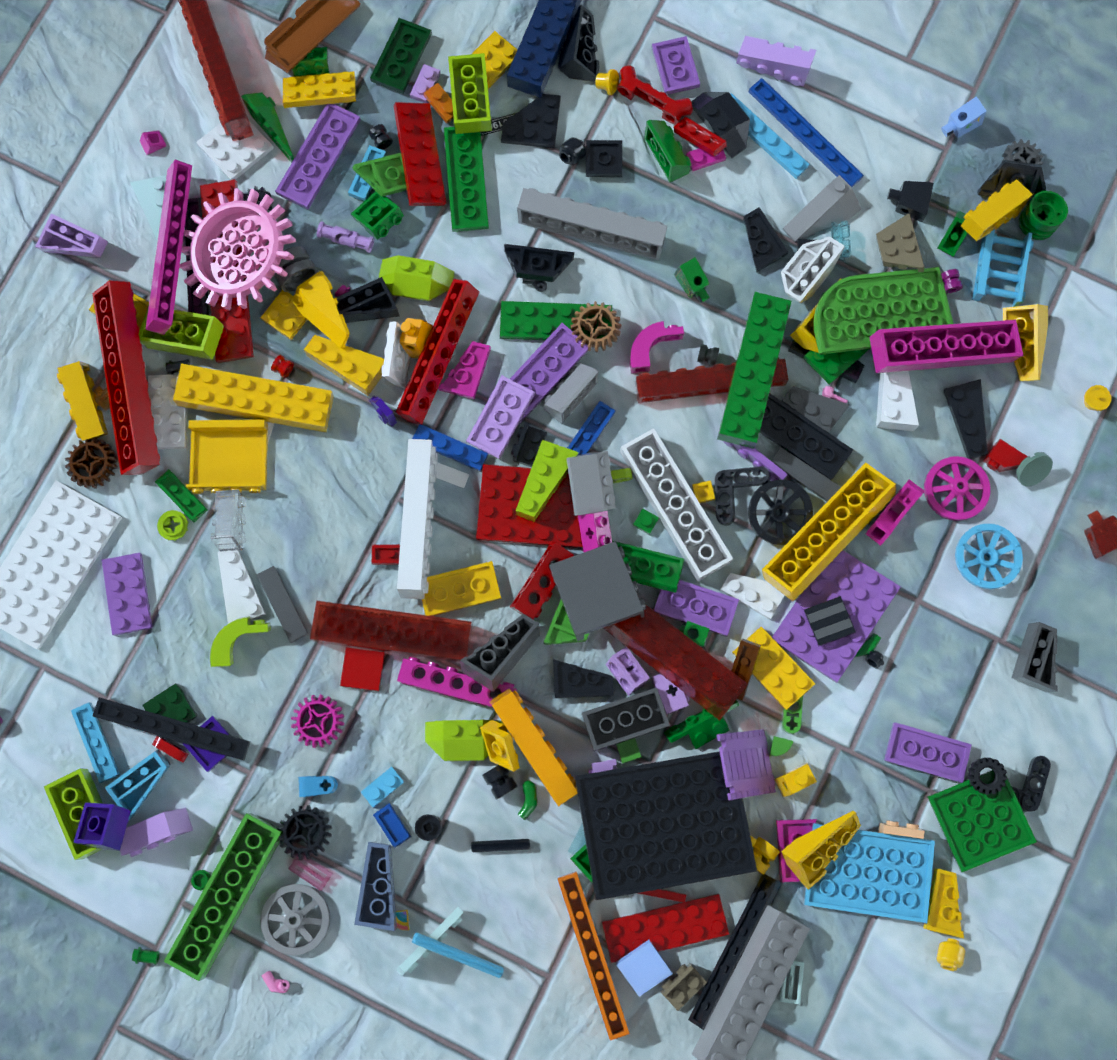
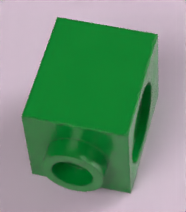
(701, 630)

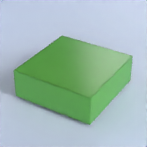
(628, 750)

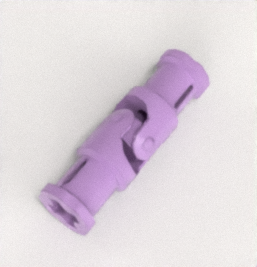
(345, 237)

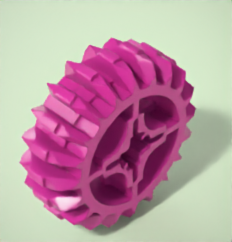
(310, 724)

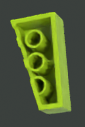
(544, 478)

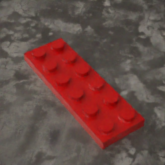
(419, 154)
(666, 926)

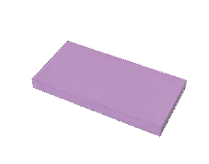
(500, 417)

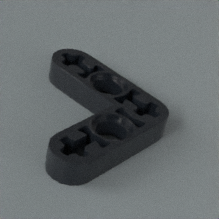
(729, 486)
(1022, 795)

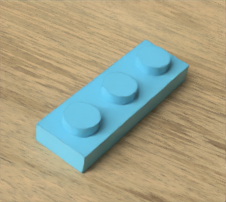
(359, 188)

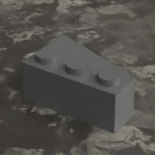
(1037, 658)

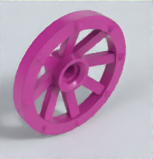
(954, 491)

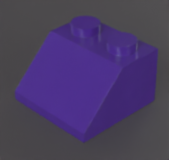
(102, 826)

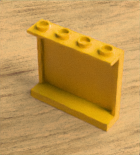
(228, 455)

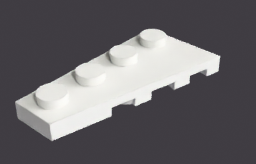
(238, 588)

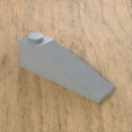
(832, 204)

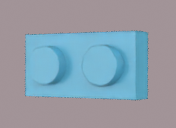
(382, 787)

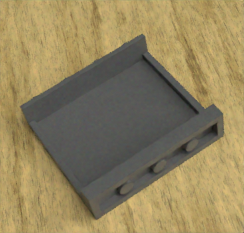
(597, 589)

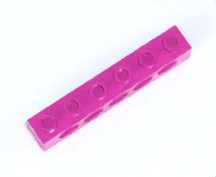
(411, 665)

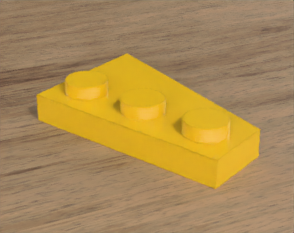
(943, 904)

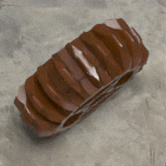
(87, 449)

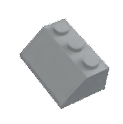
(571, 392)
(591, 483)

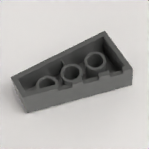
(499, 656)

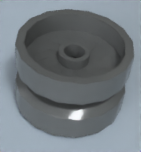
(298, 269)

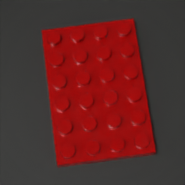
(497, 511)

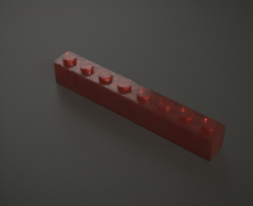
(695, 382)

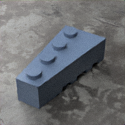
(377, 894)

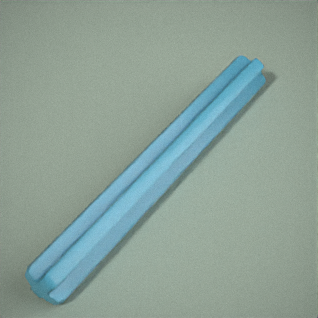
(457, 955)

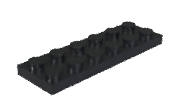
(803, 438)

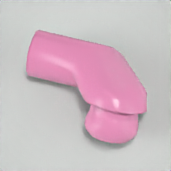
(275, 985)

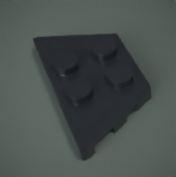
(1008, 171)
(537, 262)

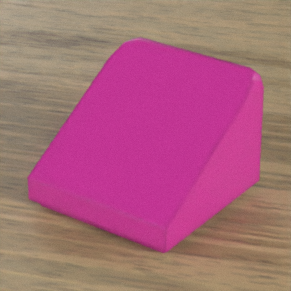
(152, 141)

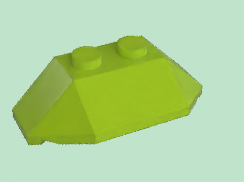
(415, 277)
(457, 739)

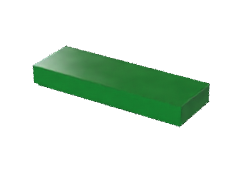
(181, 496)

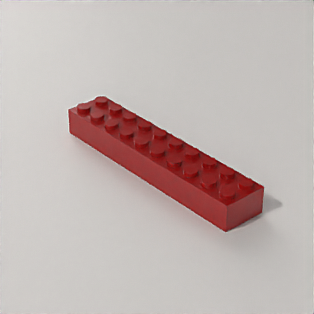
(126, 378)

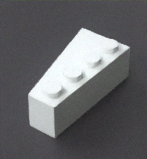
(896, 402)

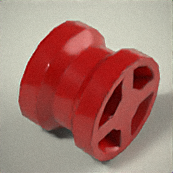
(282, 366)

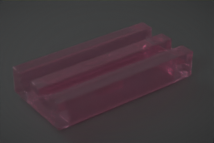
(324, 880)

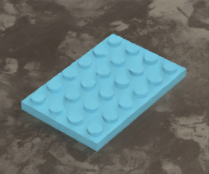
(878, 877)

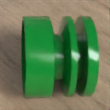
(1043, 215)

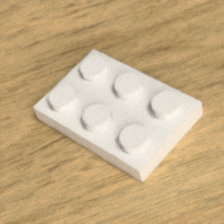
(396, 359)

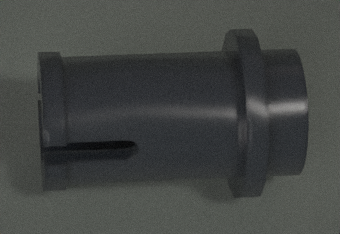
(174, 367)

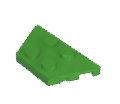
(383, 174)
(561, 629)

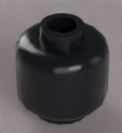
(572, 151)

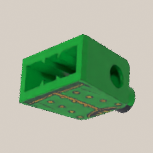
(692, 273)

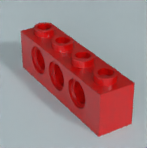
(522, 603)

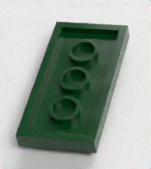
(401, 55)

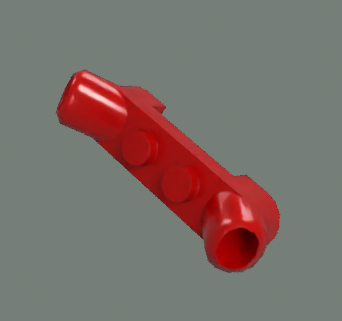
(672, 109)

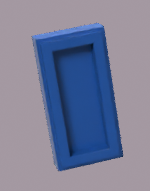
(392, 825)

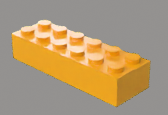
(536, 750)

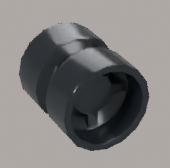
(495, 775)
(428, 827)

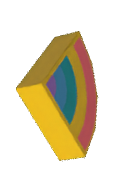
(402, 920)

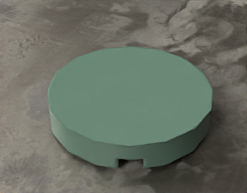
(1034, 469)

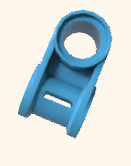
(315, 785)

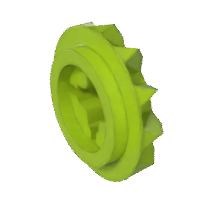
(165, 521)

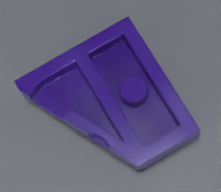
(384, 412)

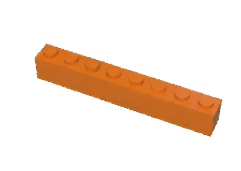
(593, 956)

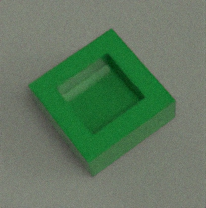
(646, 521)

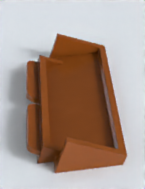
(299, 36)

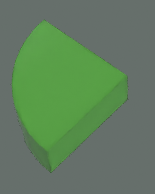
(780, 746)

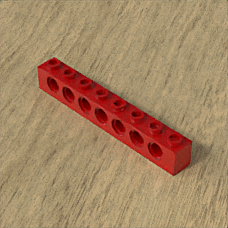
(437, 351)

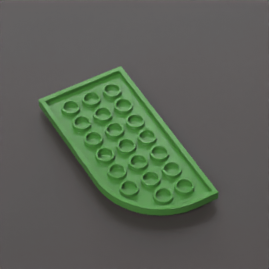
(876, 301)

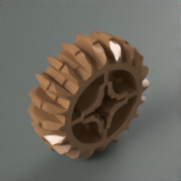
(579, 321)

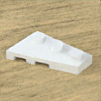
(753, 593)

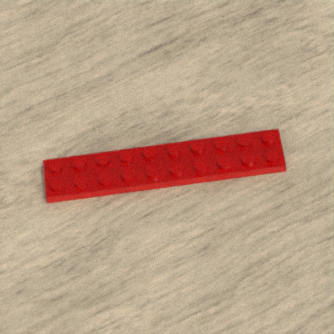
(236, 335)

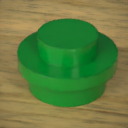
(200, 879)

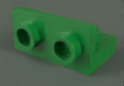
(313, 64)

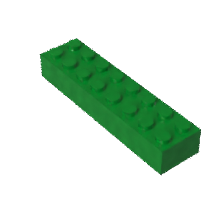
(754, 370)

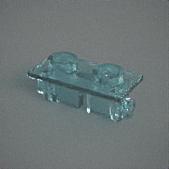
(839, 233)

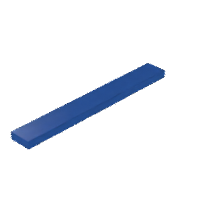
(805, 132)

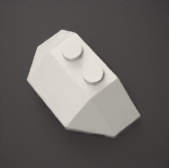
(810, 267)

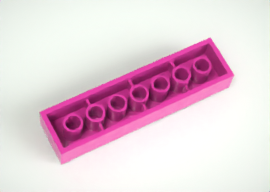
(945, 346)

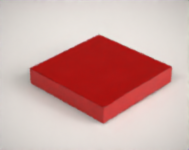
(362, 669)

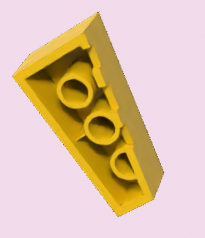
(996, 210)
(349, 364)
(80, 396)

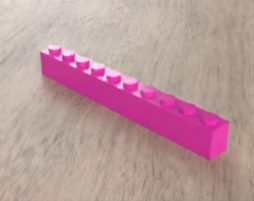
(169, 247)

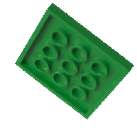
(980, 824)

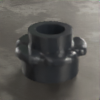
(875, 659)

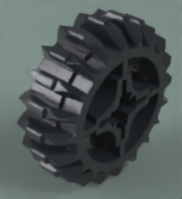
(312, 828)

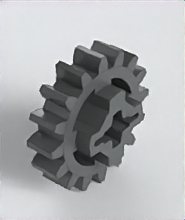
(1025, 153)

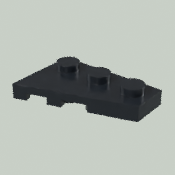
(763, 240)
(580, 682)

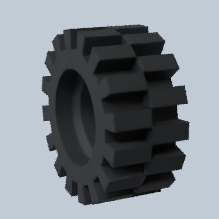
(974, 775)

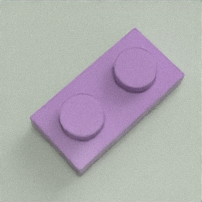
(426, 79)

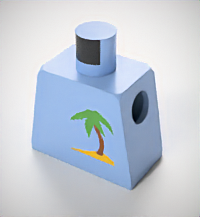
(965, 118)

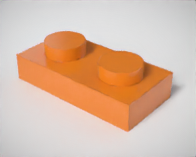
(440, 102)

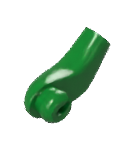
(869, 645)
(530, 799)

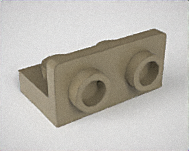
(683, 986)

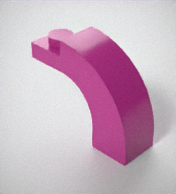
(647, 339)
(894, 512)

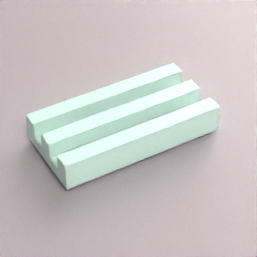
(790, 988)

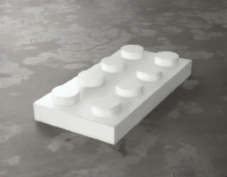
(169, 419)

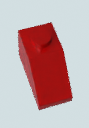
(1003, 457)

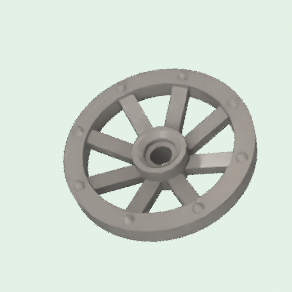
(300, 916)

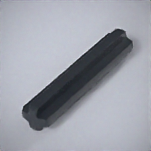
(500, 845)

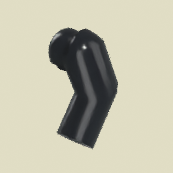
(540, 286)

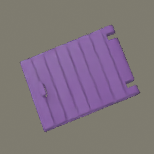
(746, 764)

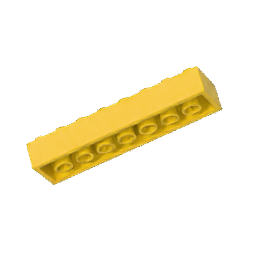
(253, 398)
(829, 531)

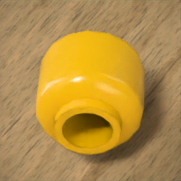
(950, 954)

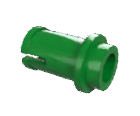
(145, 956)

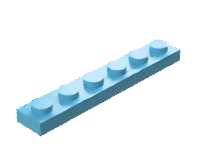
(773, 144)

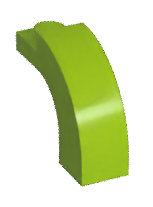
(222, 646)

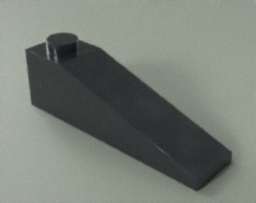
(578, 52)

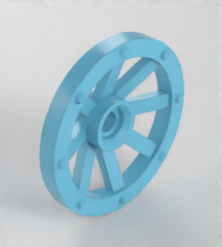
(992, 555)

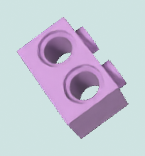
(627, 671)

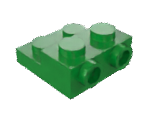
(378, 215)

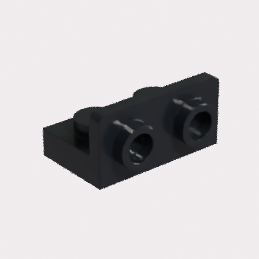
(528, 445)

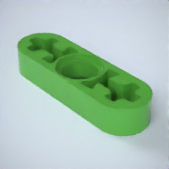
(797, 720)

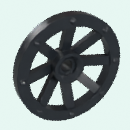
(784, 510)

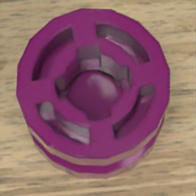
(951, 281)

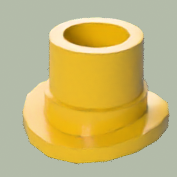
(608, 81)
(1097, 398)

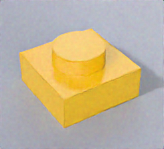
(703, 491)

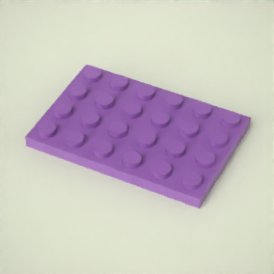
(865, 598)

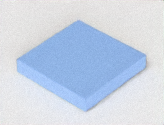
(644, 968)

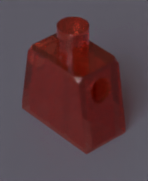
(1102, 535)

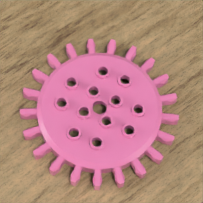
(208, 245)

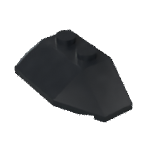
(724, 118)

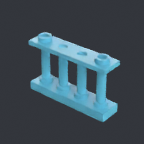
(984, 271)

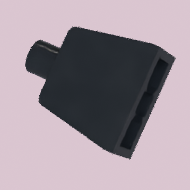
(912, 199)

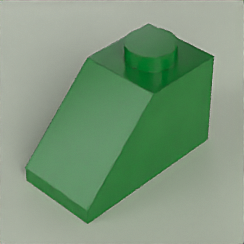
(954, 235)

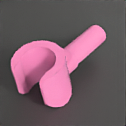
(828, 392)

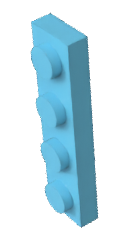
(95, 743)

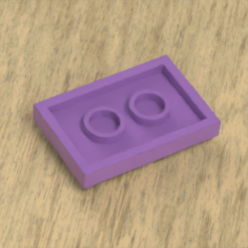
(675, 65)

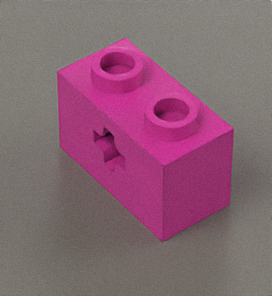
(594, 530)

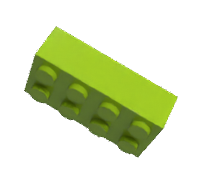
(469, 93)
(189, 335)
(68, 800)

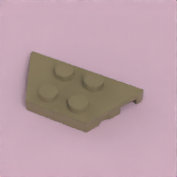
(899, 245)

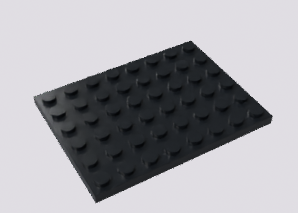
(662, 826)

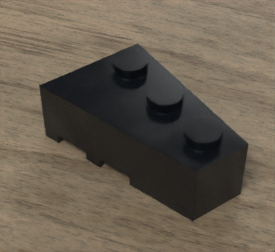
(367, 303)

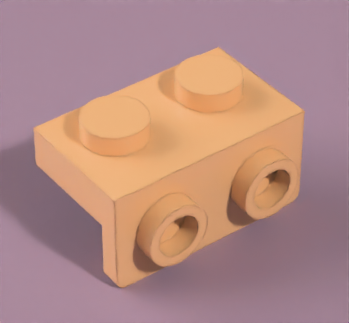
(894, 828)

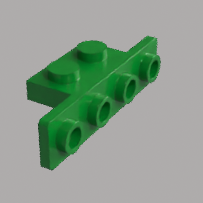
(700, 728)

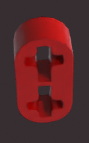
(170, 749)

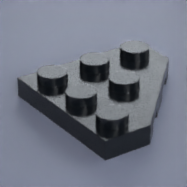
(534, 123)

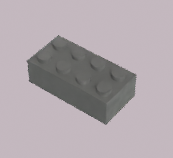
(625, 719)

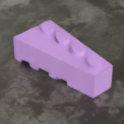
(776, 60)

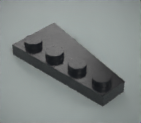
(968, 415)

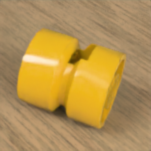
(763, 854)

